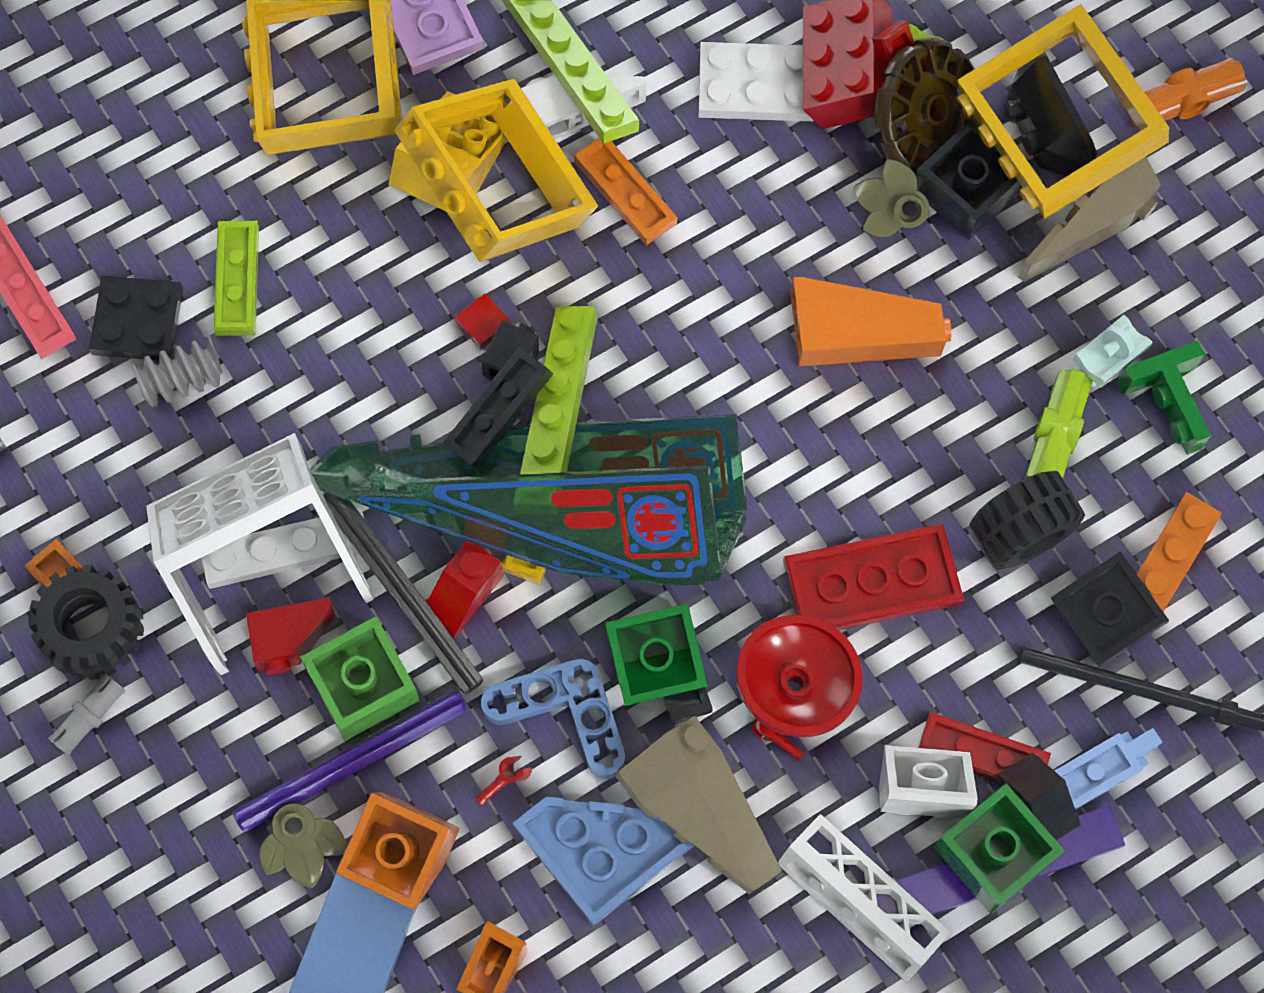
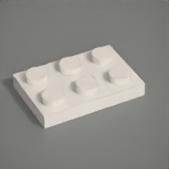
(751, 81)

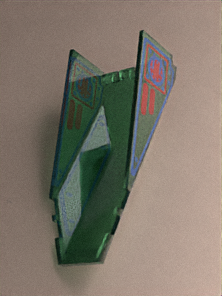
(634, 506)

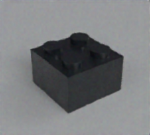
(973, 184)

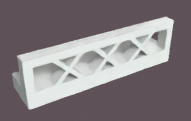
(853, 907)

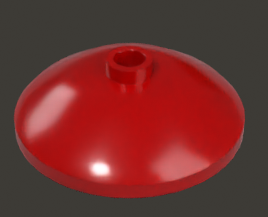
(803, 652)

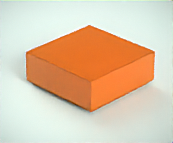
(51, 560)

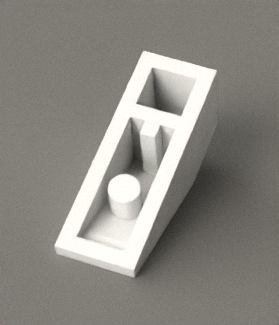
(559, 110)

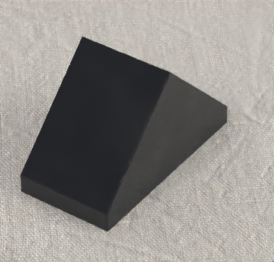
(1043, 794)

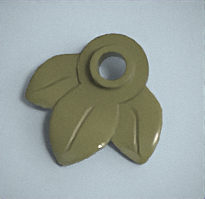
(885, 199)
(301, 851)

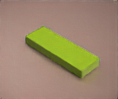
(236, 278)

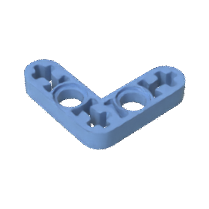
(563, 695)

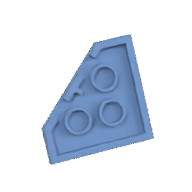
(599, 850)

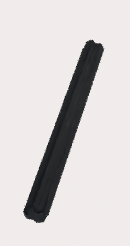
(404, 594)

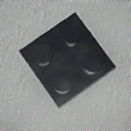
(135, 318)
(1109, 609)

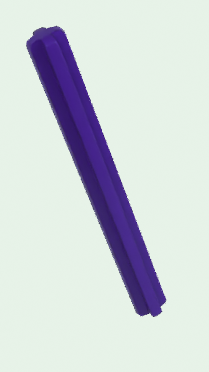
(349, 760)

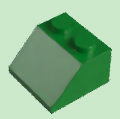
(656, 654)

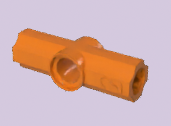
(1192, 92)

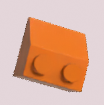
(397, 849)

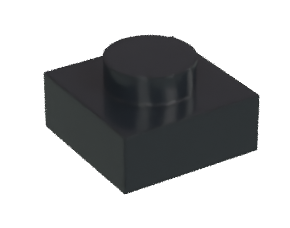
(687, 705)

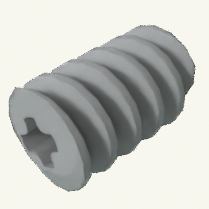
(178, 372)

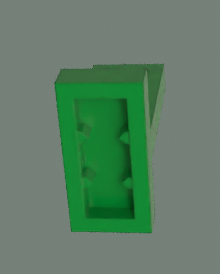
(1171, 392)

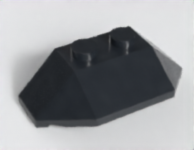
(1048, 119)

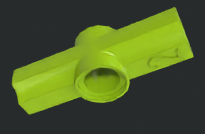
(1060, 423)

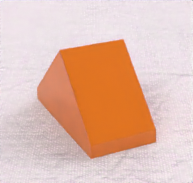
(492, 961)

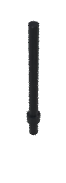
(1223, 711)

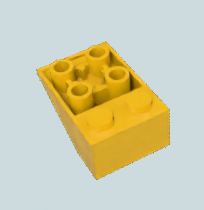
(471, 145)

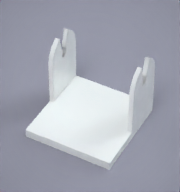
(230, 507)

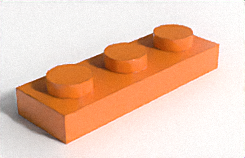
(625, 190)
(1177, 548)

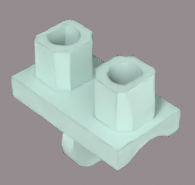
(1111, 352)

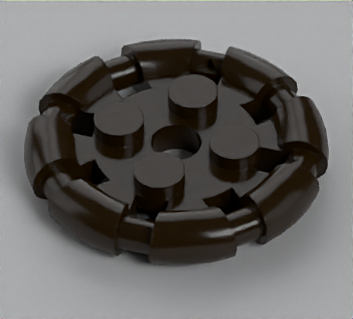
(912, 108)

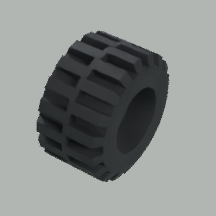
(1027, 519)
(69, 595)

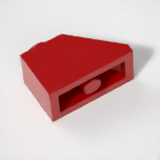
(464, 586)
(287, 633)

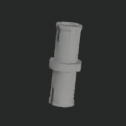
(86, 714)

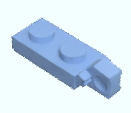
(1107, 765)

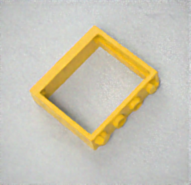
(1076, 22)
(330, 132)
(532, 144)

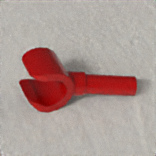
(767, 734)
(505, 776)

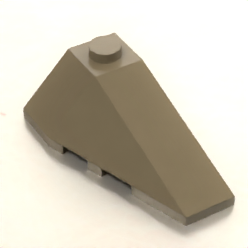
(1094, 219)
(696, 794)

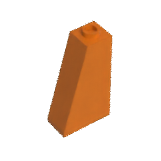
(863, 325)

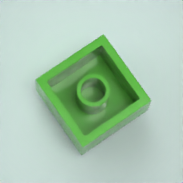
(360, 678)

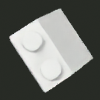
(927, 782)

